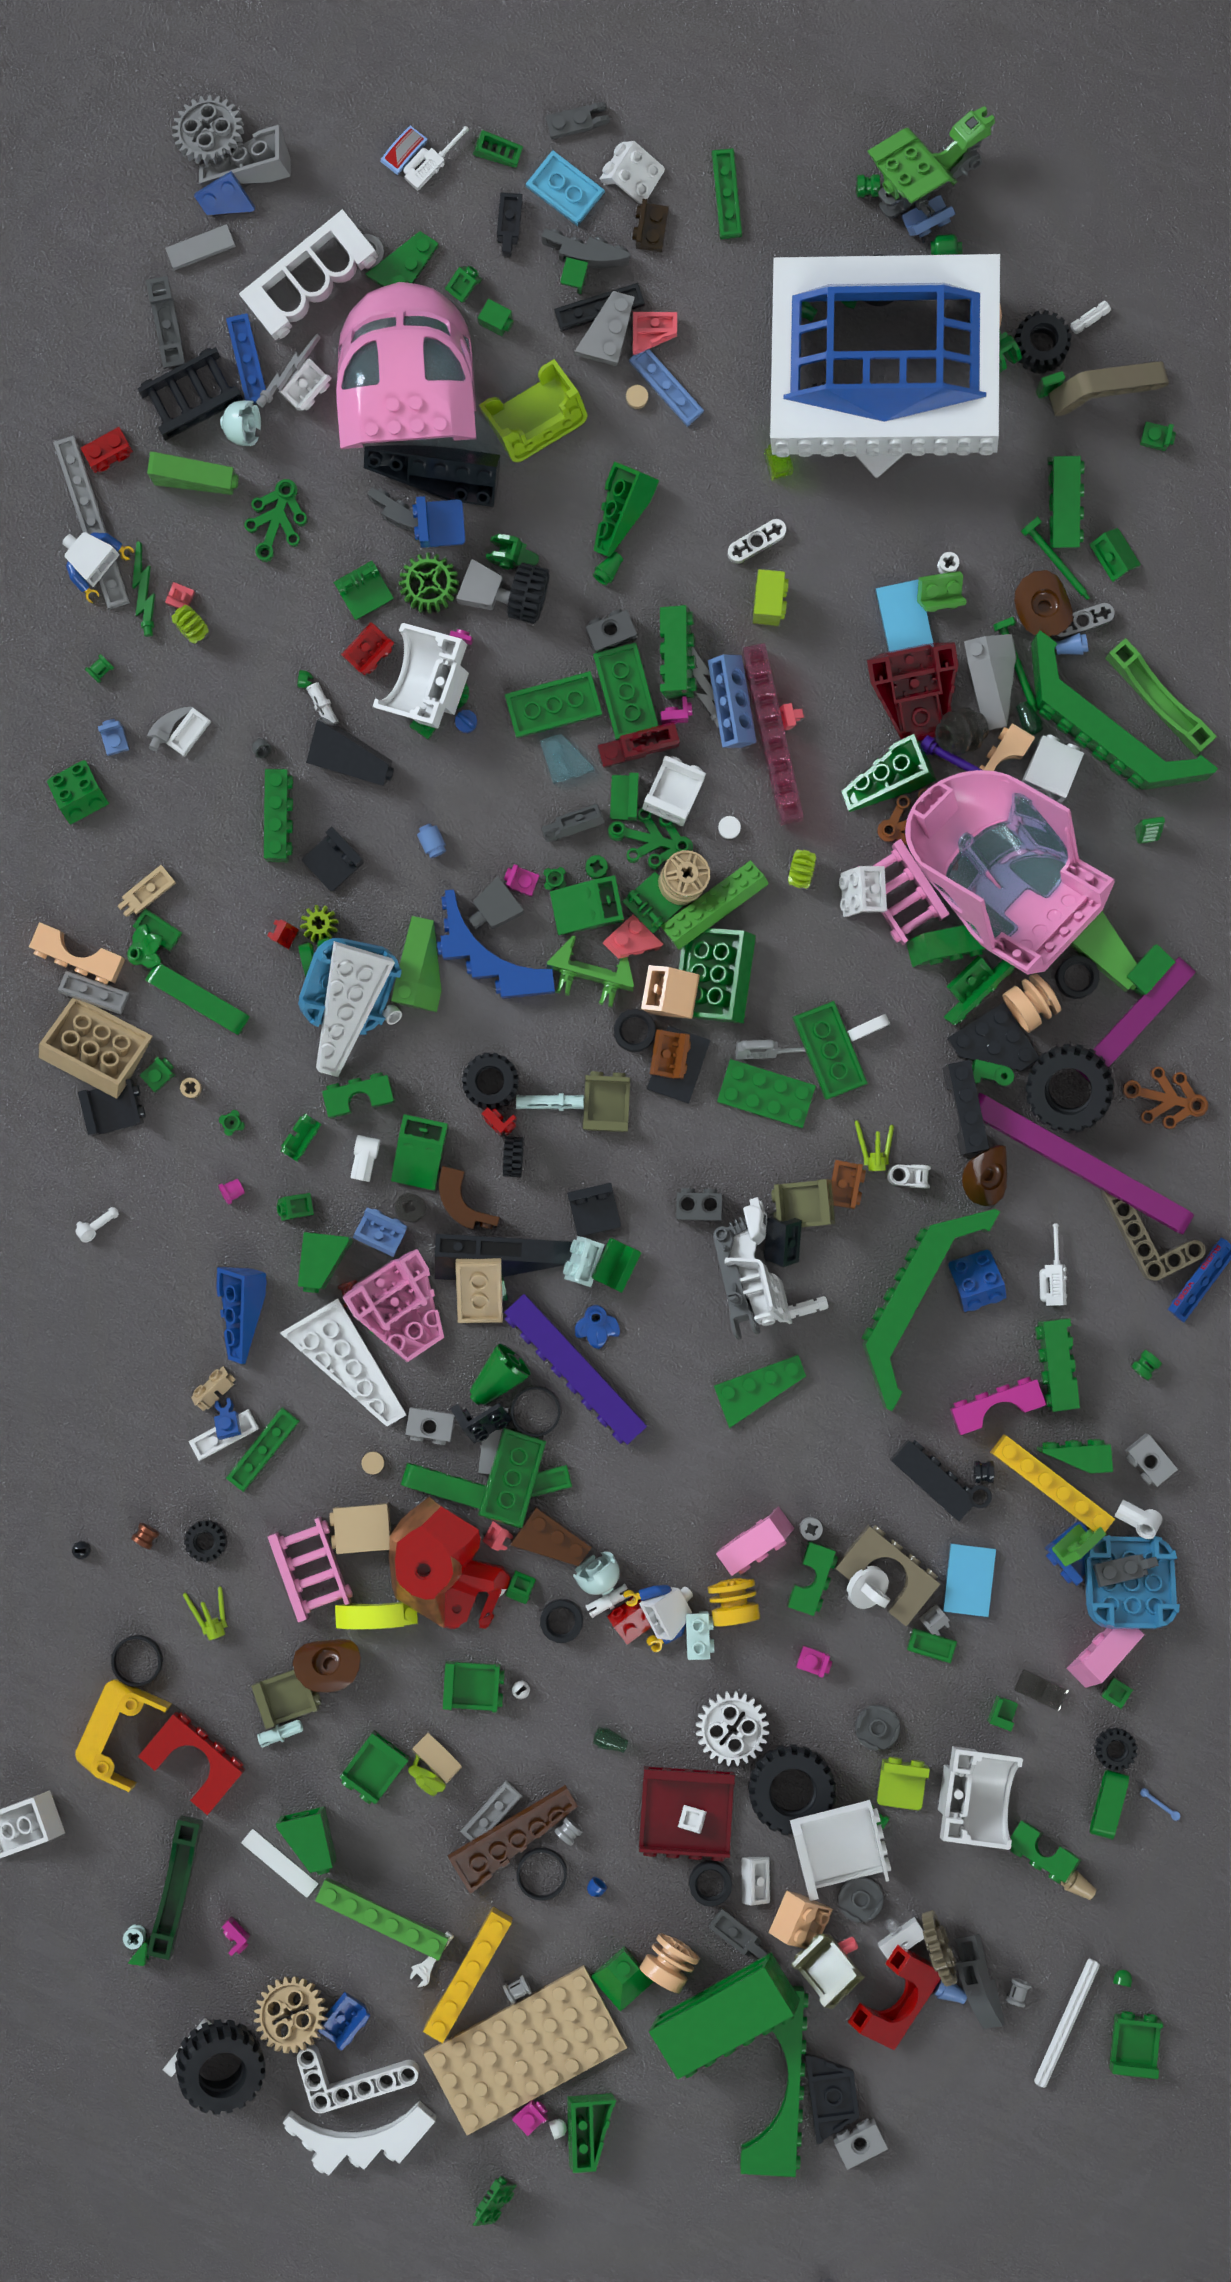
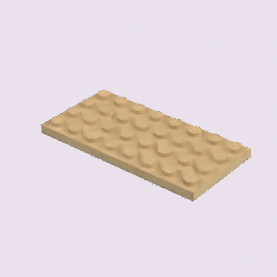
(525, 2050)

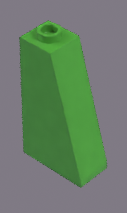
(191, 474)
(1107, 951)

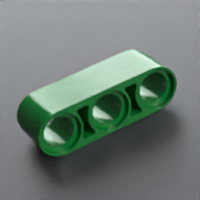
(1109, 1804)

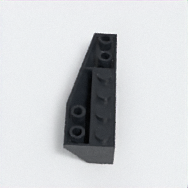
(439, 470)
(516, 1254)

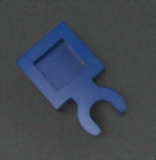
(227, 1422)

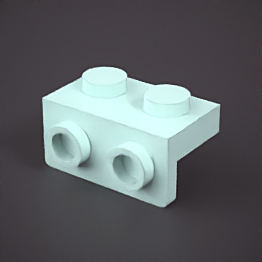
(698, 1640)

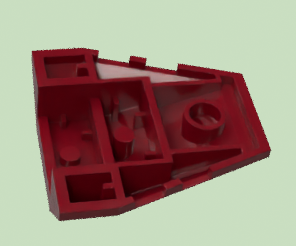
(915, 686)

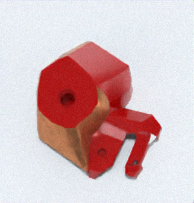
(436, 1568)

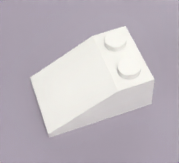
(29, 1824)

